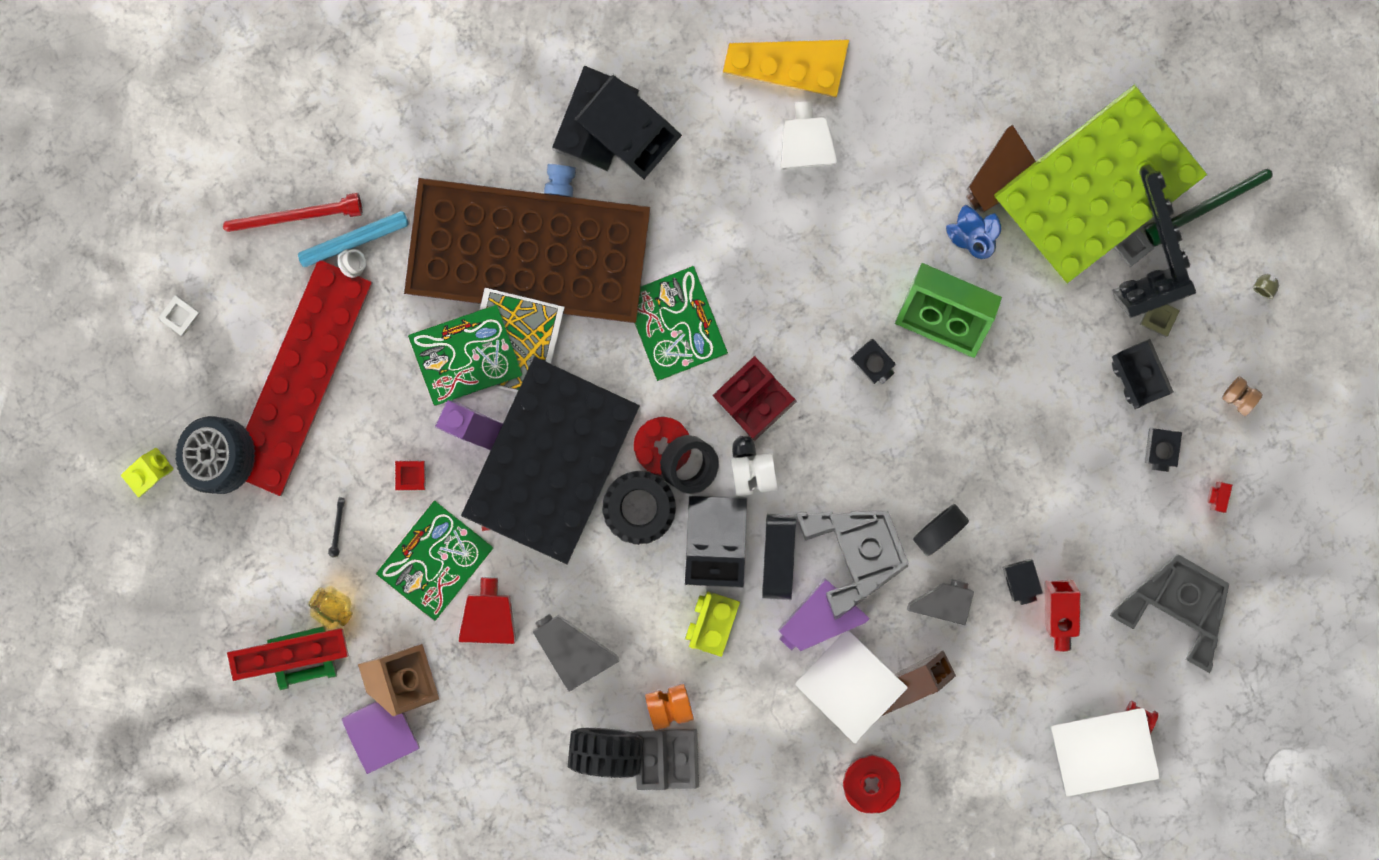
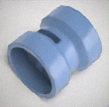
(560, 178)

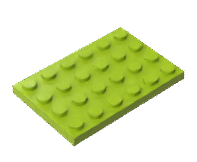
(1090, 188)

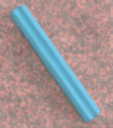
(353, 239)

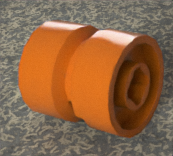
(669, 707)

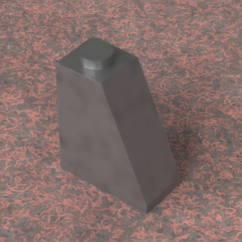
(572, 651)

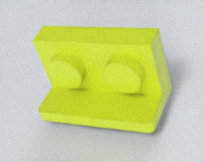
(713, 623)

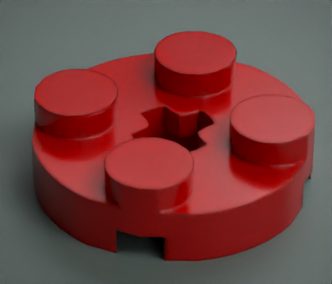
(653, 431)
(888, 784)

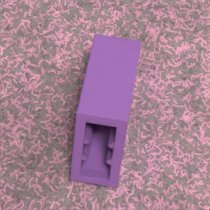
(468, 424)
(815, 622)

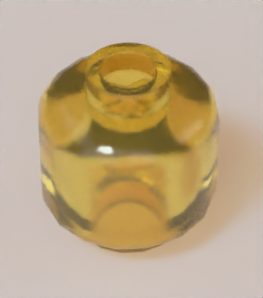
(330, 607)

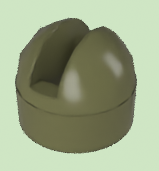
(1266, 287)

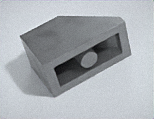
(945, 602)

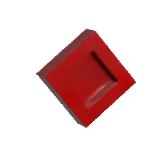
(410, 475)
(1219, 496)

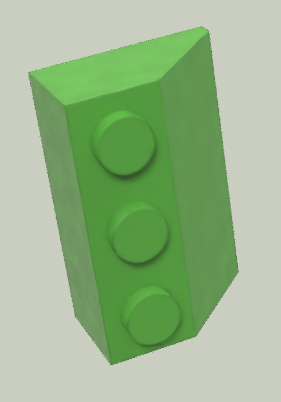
(948, 310)

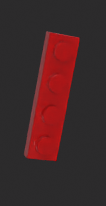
(287, 654)

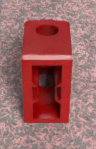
(1061, 602)
(488, 616)

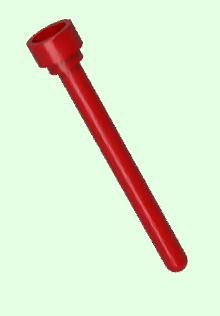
(348, 206)

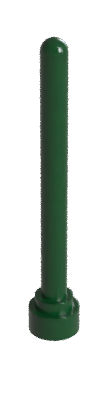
(1210, 204)

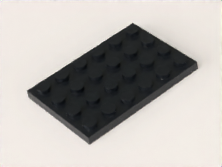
(550, 460)

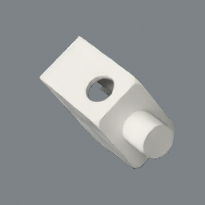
(806, 140)

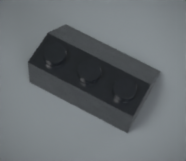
(572, 137)

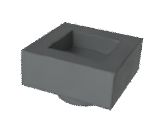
(1134, 247)

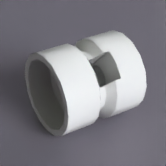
(754, 474)

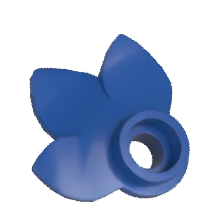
(973, 229)

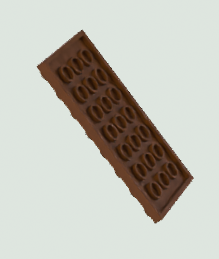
(528, 246)

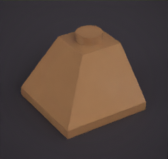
(400, 680)

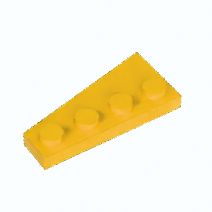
(792, 64)

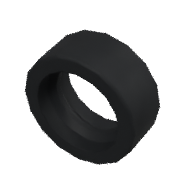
(704, 476)
(941, 530)

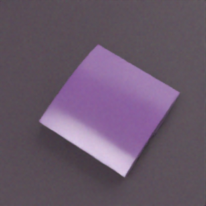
(379, 736)

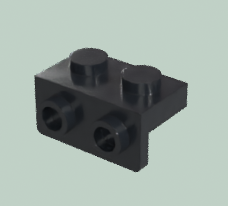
(1141, 374)

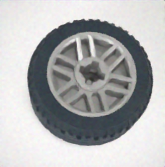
(215, 455)

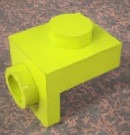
(147, 471)

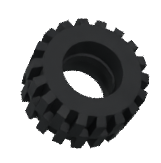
(613, 507)
(605, 752)

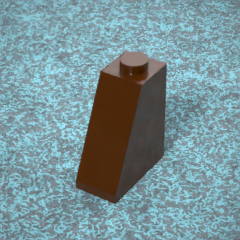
(1001, 166)
(923, 679)

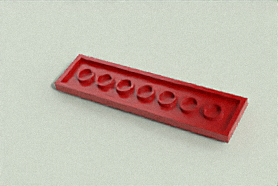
(303, 373)

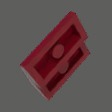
(754, 398)

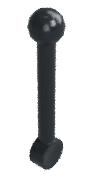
(334, 551)

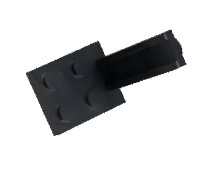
(1159, 286)

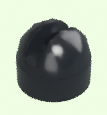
(743, 447)

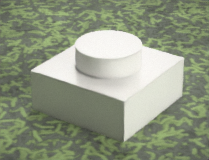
(178, 315)

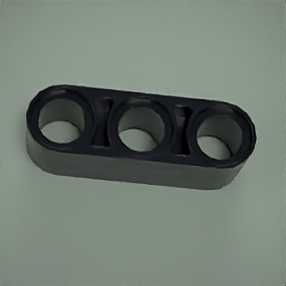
(779, 557)

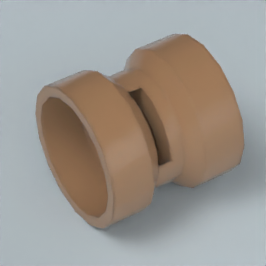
(1247, 397)

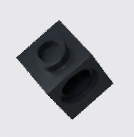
(860, 360)
(1173, 440)
(1022, 581)

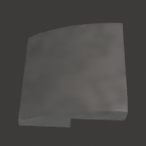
(669, 760)

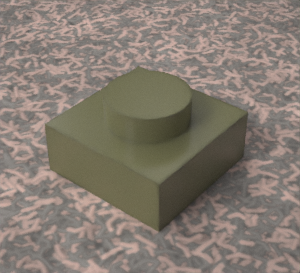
(1160, 319)

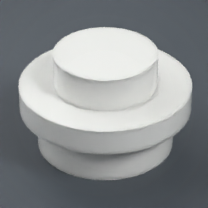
(351, 262)

